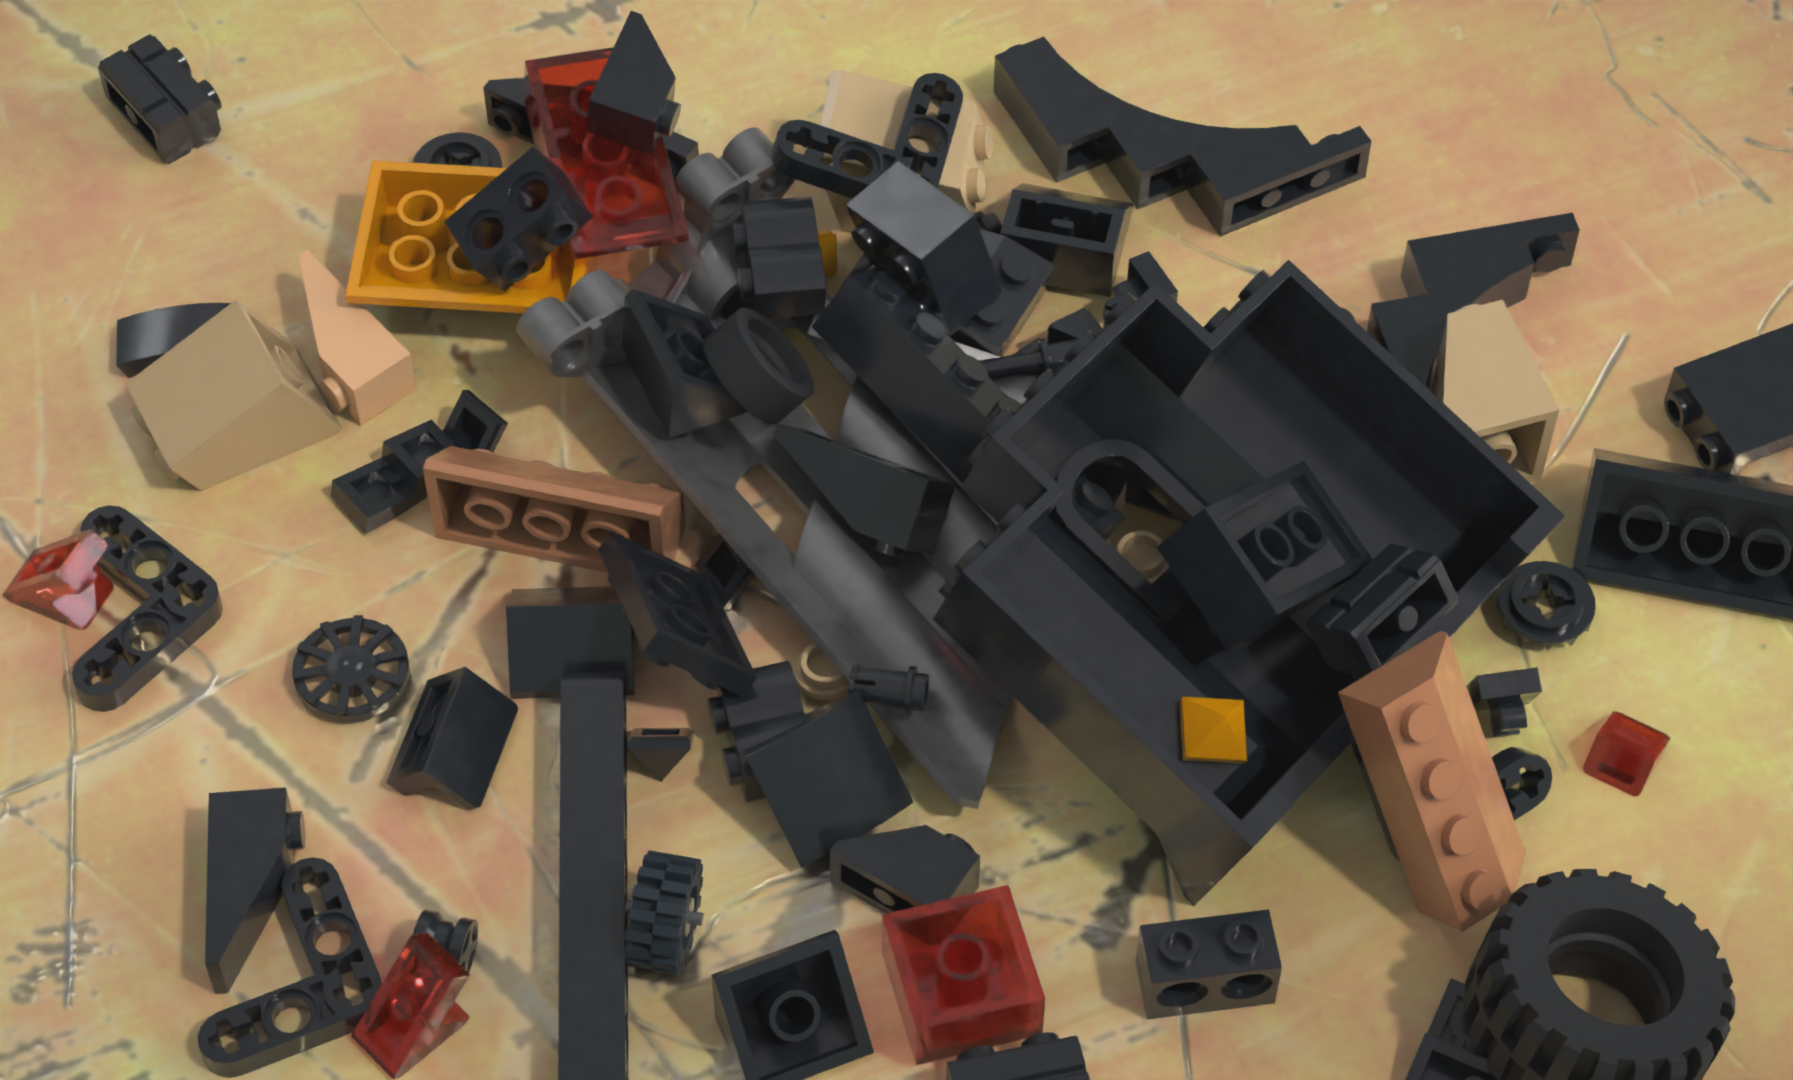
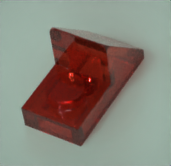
(63, 580)
(413, 1007)

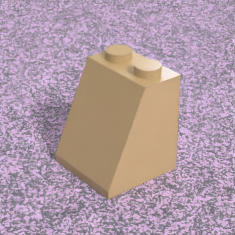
(874, 112)
(1496, 386)
(229, 400)

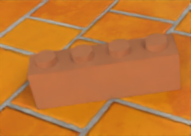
(546, 508)
(1436, 783)

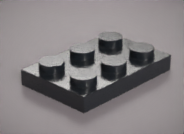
(676, 615)

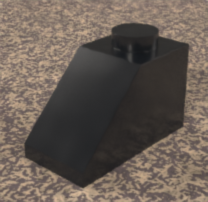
(635, 91)
(905, 867)

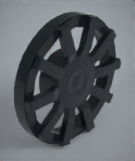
(350, 669)

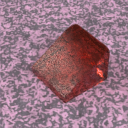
(1625, 753)

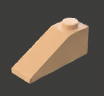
(358, 356)

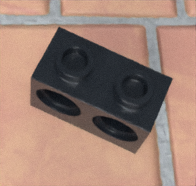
(518, 219)
(1208, 964)

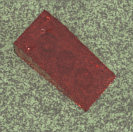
(622, 187)

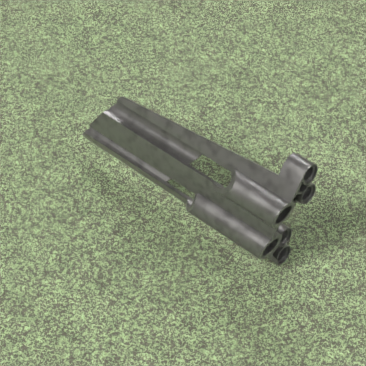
(837, 587)

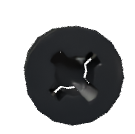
(456, 937)

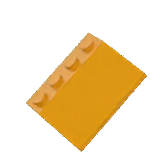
(414, 261)

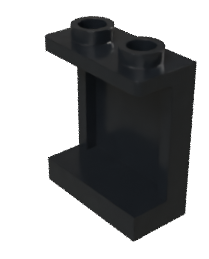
(1736, 401)

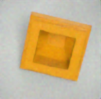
(1213, 730)

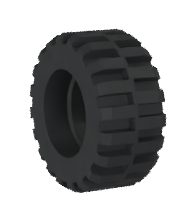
(1616, 935)

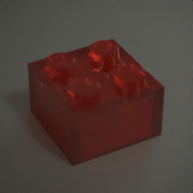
(962, 974)

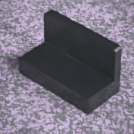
(454, 738)

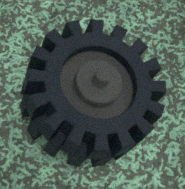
(664, 912)

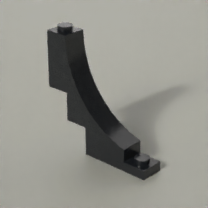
(1229, 172)
(1465, 270)

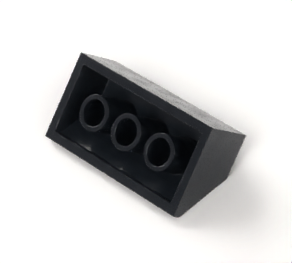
(1687, 533)

